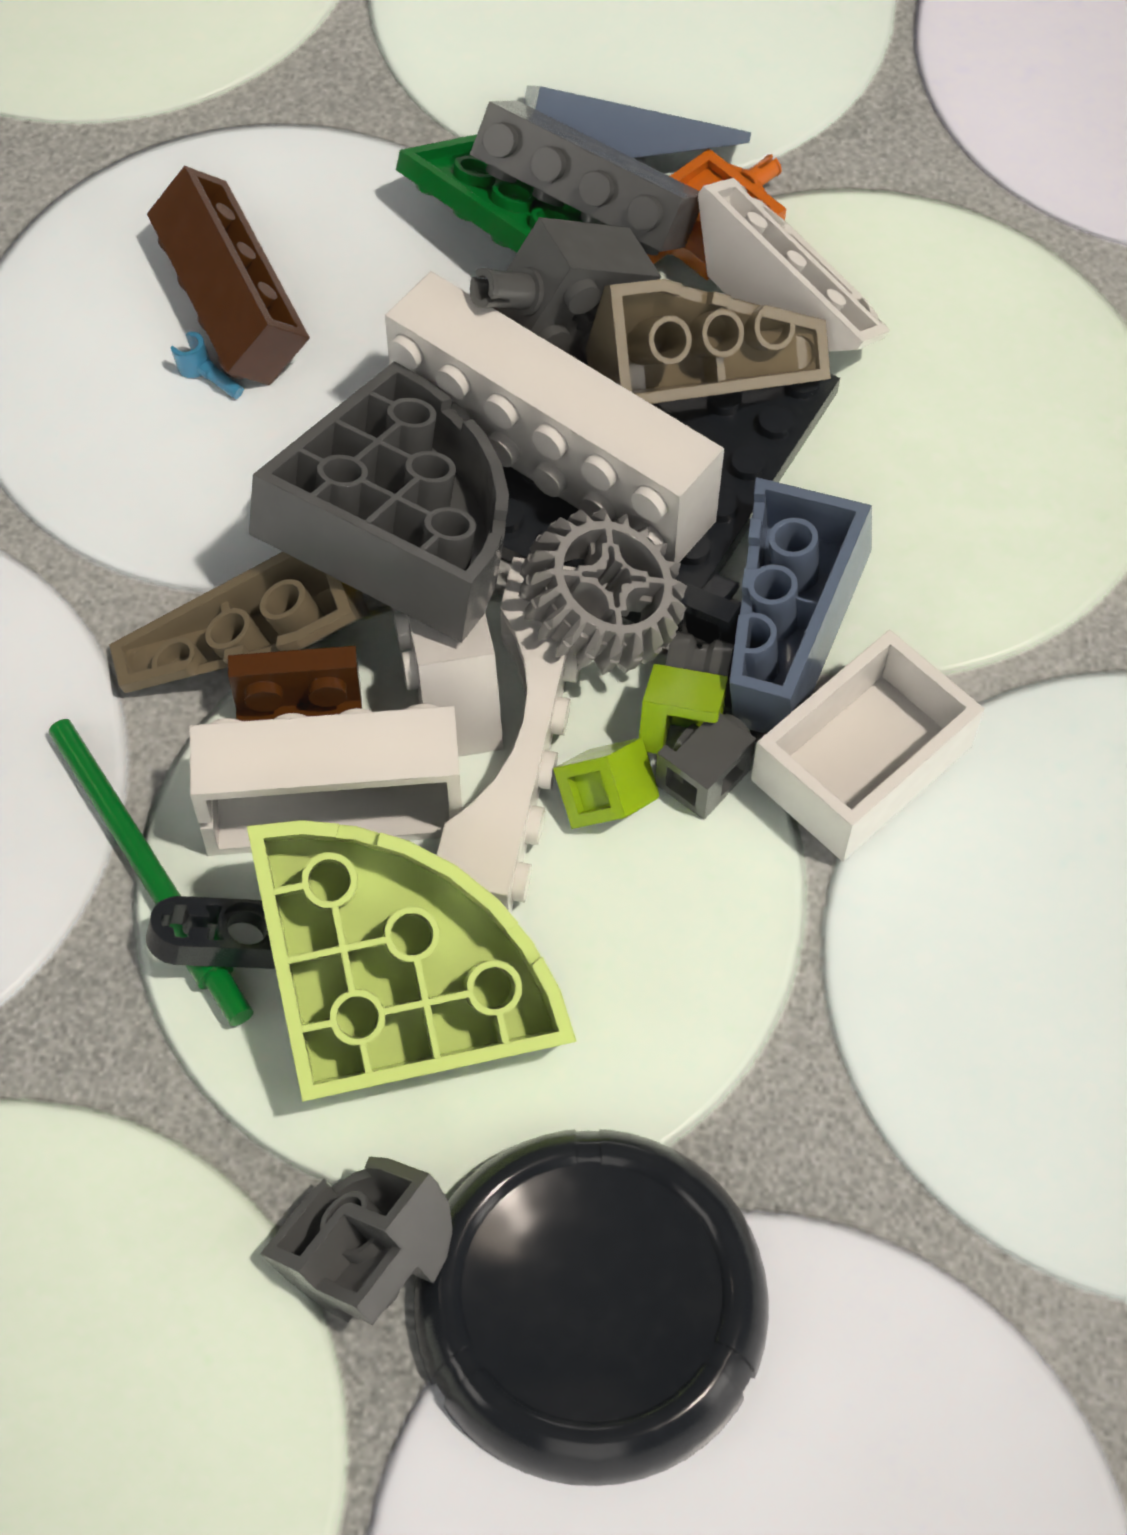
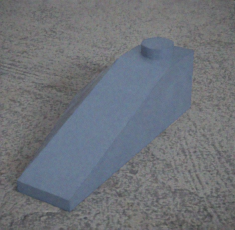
(631, 128)

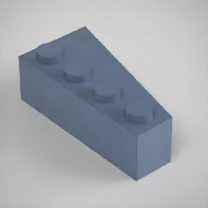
(795, 593)

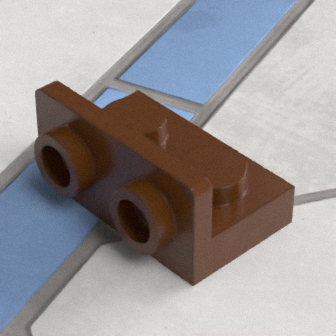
(295, 682)

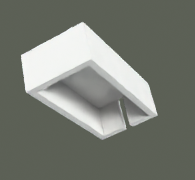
(349, 768)

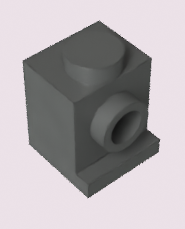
(706, 763)

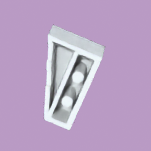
(455, 676)

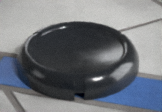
(593, 1308)

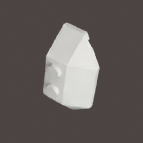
(769, 263)

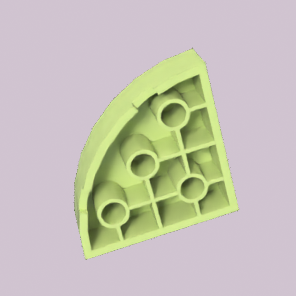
(394, 960)

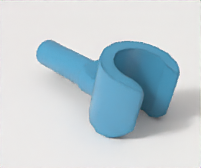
(198, 364)

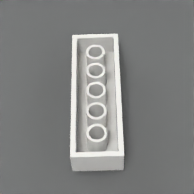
(559, 417)

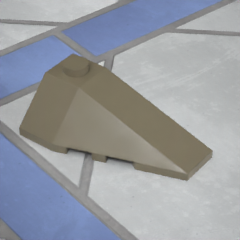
(699, 343)
(259, 611)

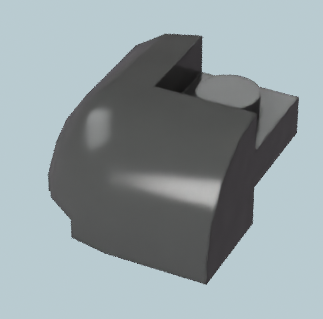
(364, 1238)

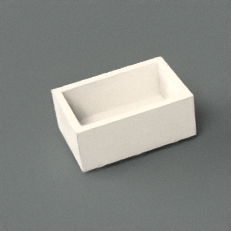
(866, 744)

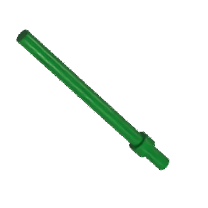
(143, 861)

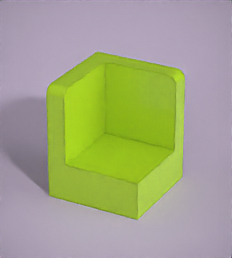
(679, 699)
(606, 783)

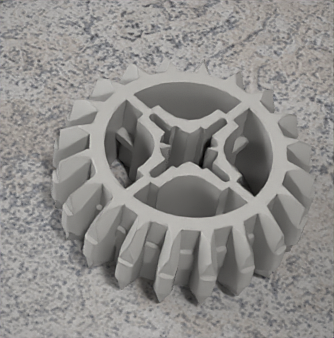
(587, 604)

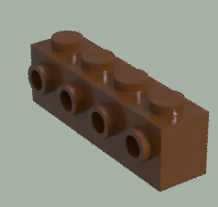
(227, 277)

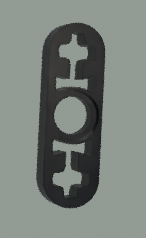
(196, 948)

